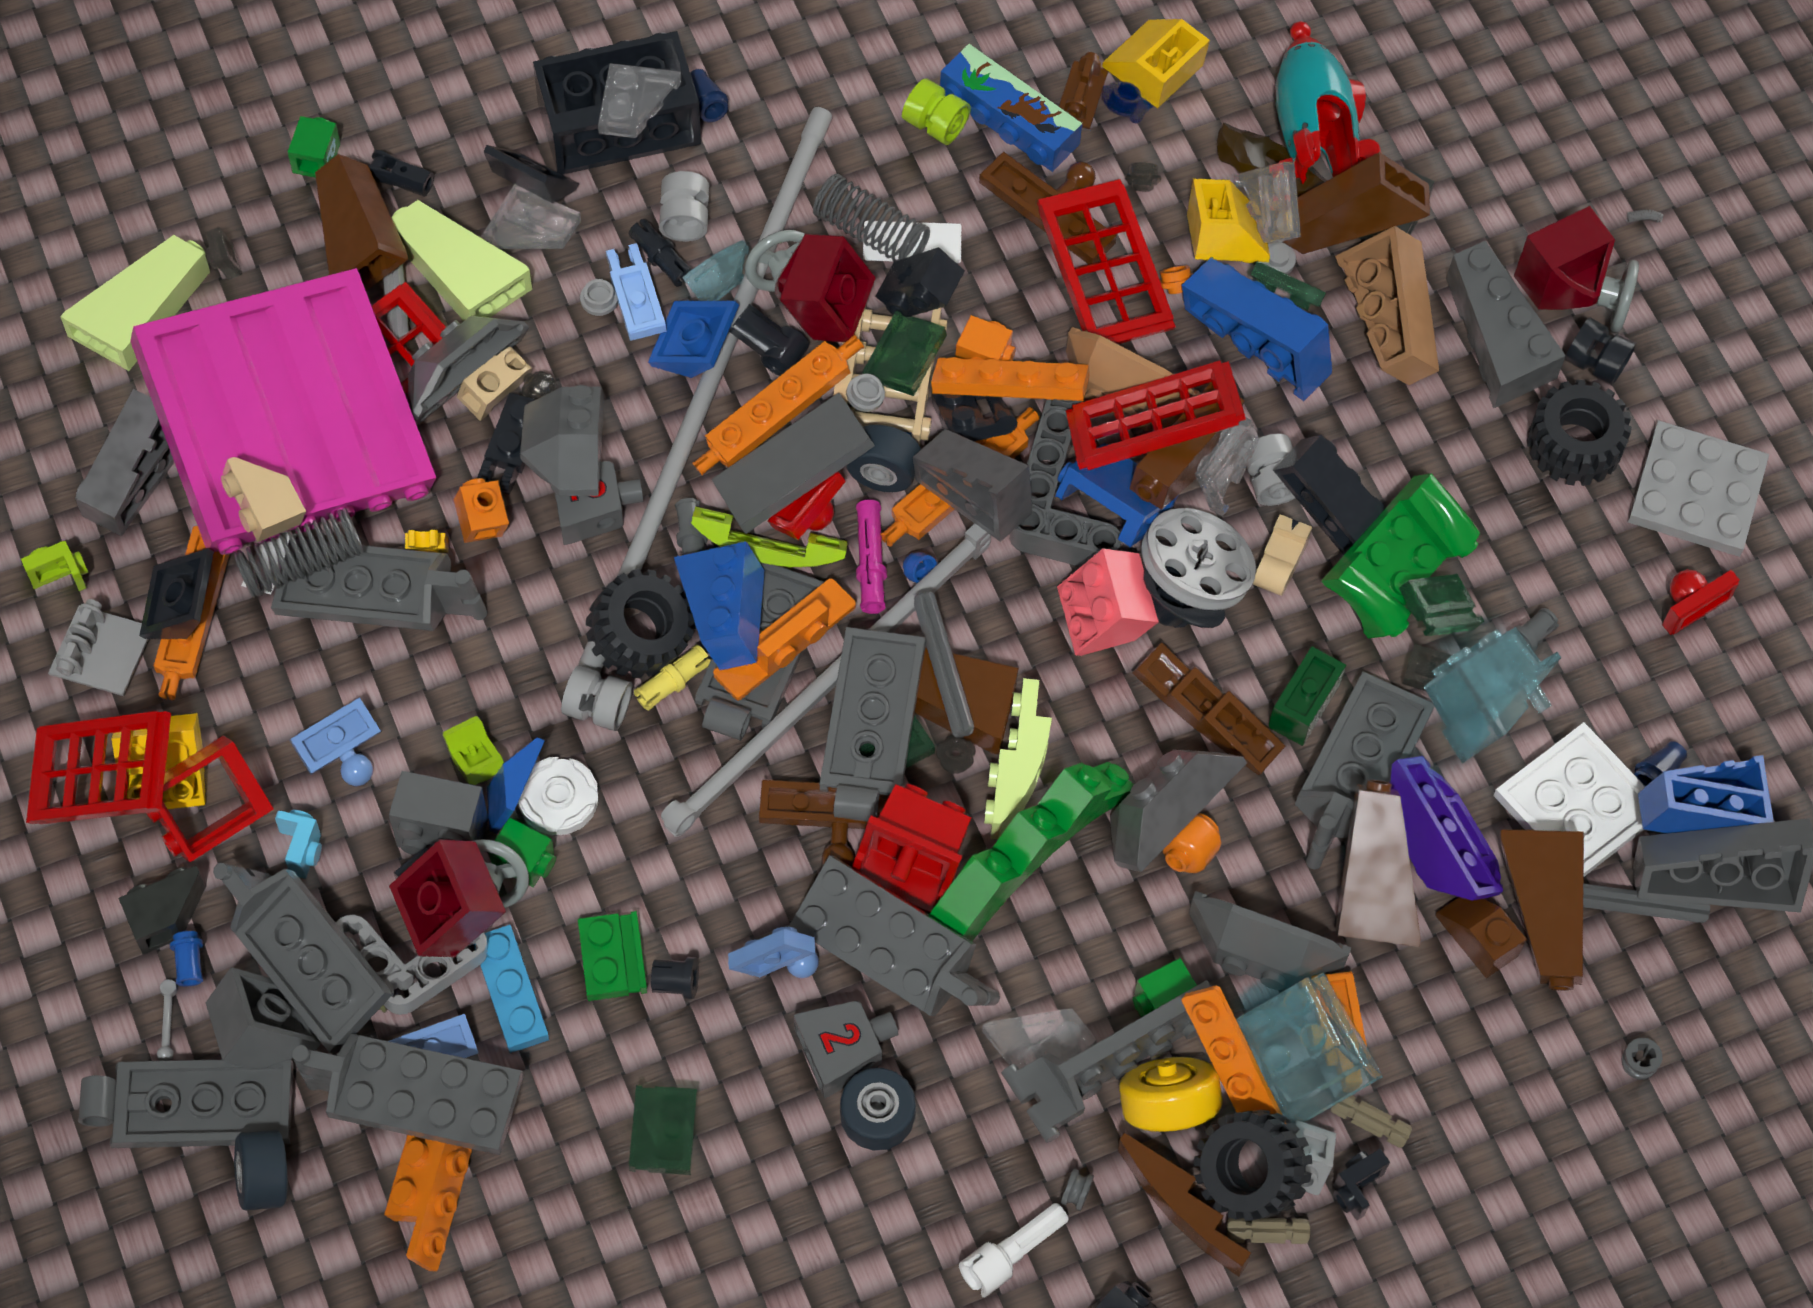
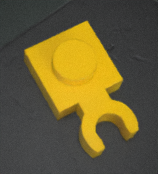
(427, 541)

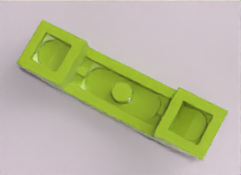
(818, 551)

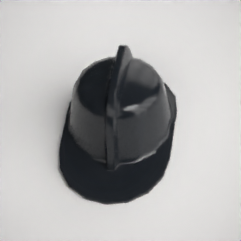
(1178, 614)

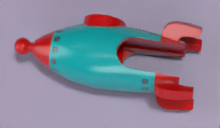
(1319, 107)

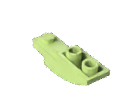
(1021, 764)

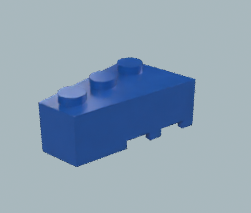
(1707, 797)

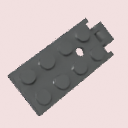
(871, 706)
(724, 713)
(207, 1096)

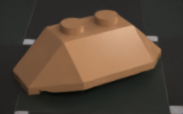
(1116, 369)

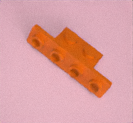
(788, 637)
(1229, 1051)
(427, 1194)

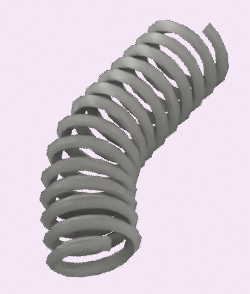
(1645, 215)

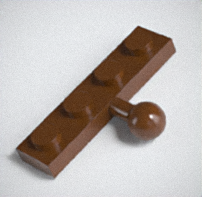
(1022, 190)
(808, 806)

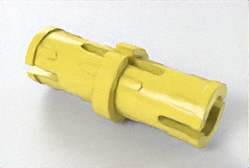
(672, 677)

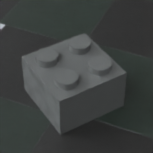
(435, 810)

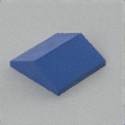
(693, 336)
(509, 784)

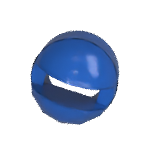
(914, 569)

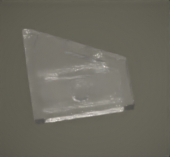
(633, 97)
(1272, 201)
(531, 223)
(1226, 463)
(1032, 1036)

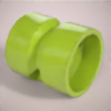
(939, 113)

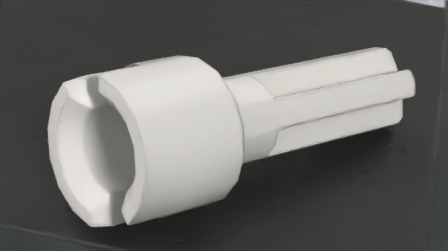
(993, 1264)

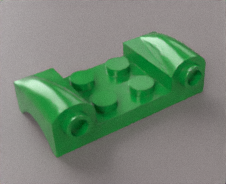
(1401, 545)

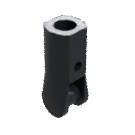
(402, 173)

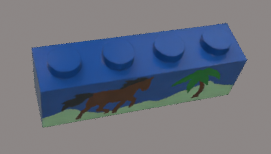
(1012, 108)

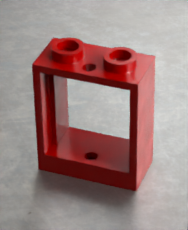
(255, 800)

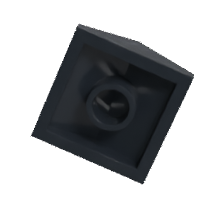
(529, 174)
(176, 596)

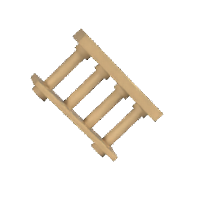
(920, 425)

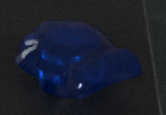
(1125, 101)

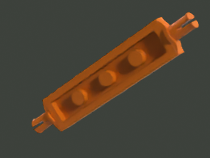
(777, 404)
(924, 510)
(181, 657)

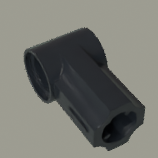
(777, 345)

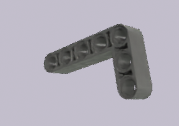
(1051, 522)

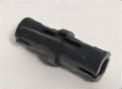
(659, 251)

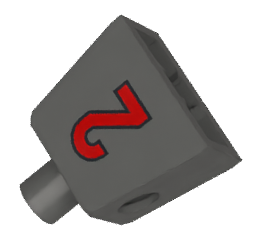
(594, 515)
(842, 1042)

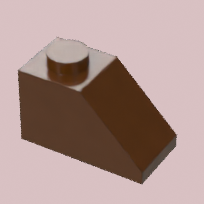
(1482, 933)

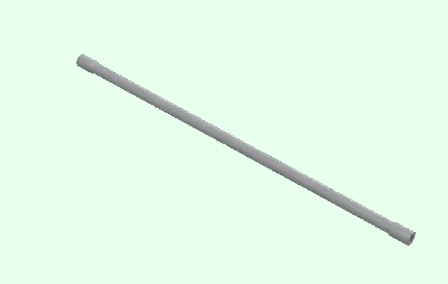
(810, 141)

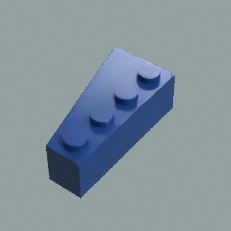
(1261, 325)

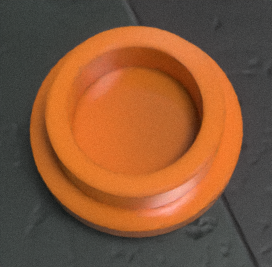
(1174, 277)

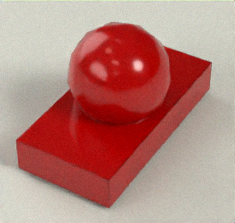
(810, 511)
(1696, 597)

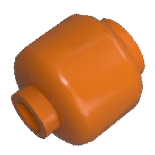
(1194, 845)

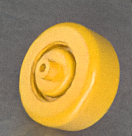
(1170, 1094)

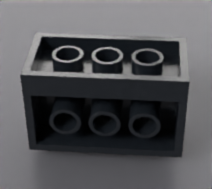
(572, 95)

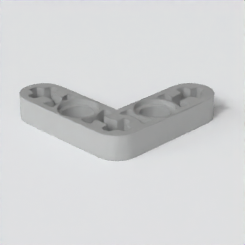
(401, 976)

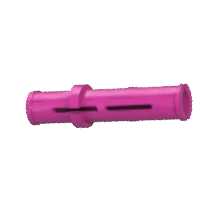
(871, 570)

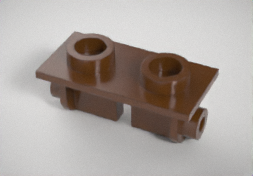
(1084, 89)

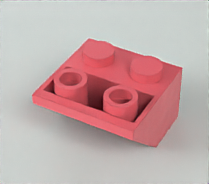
(1107, 602)

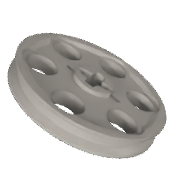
(1213, 560)

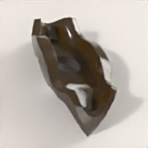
(1248, 151)

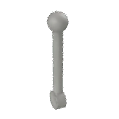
(168, 990)

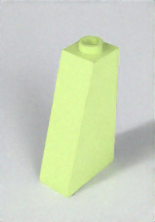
(459, 264)
(139, 294)

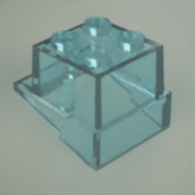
(1486, 690)
(1308, 1049)

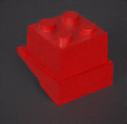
(914, 846)

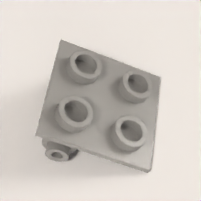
(99, 650)

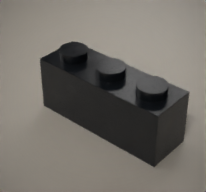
(1329, 490)

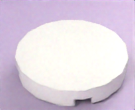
(559, 796)

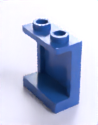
(1111, 488)

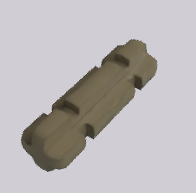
(1373, 1120)
(1268, 1230)

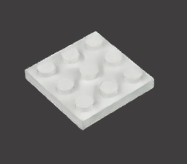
(1577, 789)

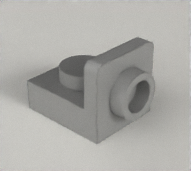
(1322, 1149)

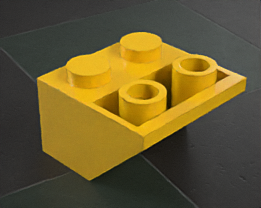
(1159, 58)
(1222, 224)
(182, 743)

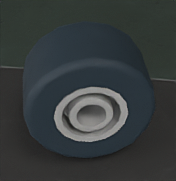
(887, 464)
(877, 1125)
(260, 1170)

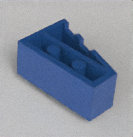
(725, 601)

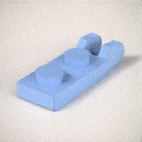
(636, 295)

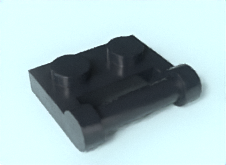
(962, 416)

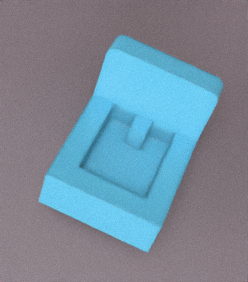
(305, 845)

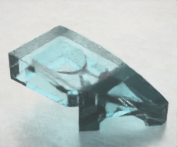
(718, 273)

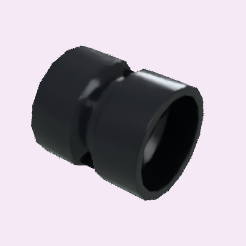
(1612, 357)

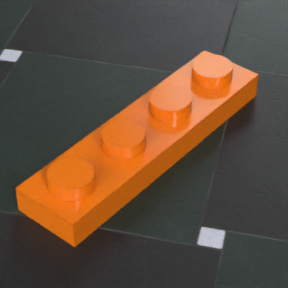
(1010, 379)

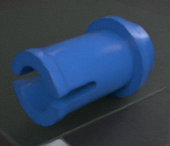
(187, 958)

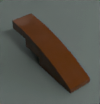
(1208, 710)
(1171, 1191)

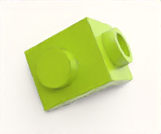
(53, 563)
(473, 751)

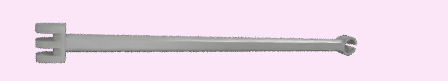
(681, 816)

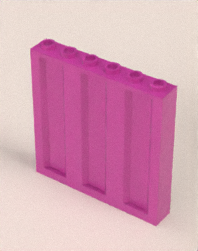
(292, 387)

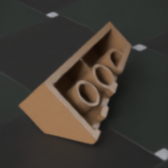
(1394, 302)

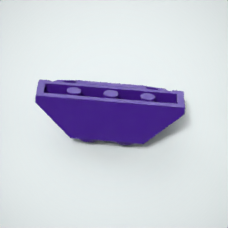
(1443, 835)

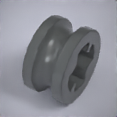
(1648, 1047)
(1077, 1189)

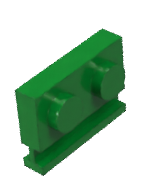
(612, 956)

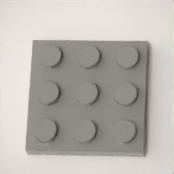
(1698, 488)

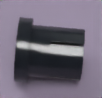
(675, 977)

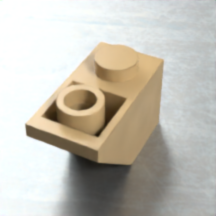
(265, 498)

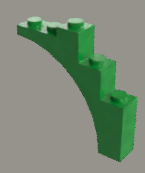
(1032, 836)

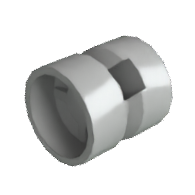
(684, 206)
(1267, 455)
(608, 705)

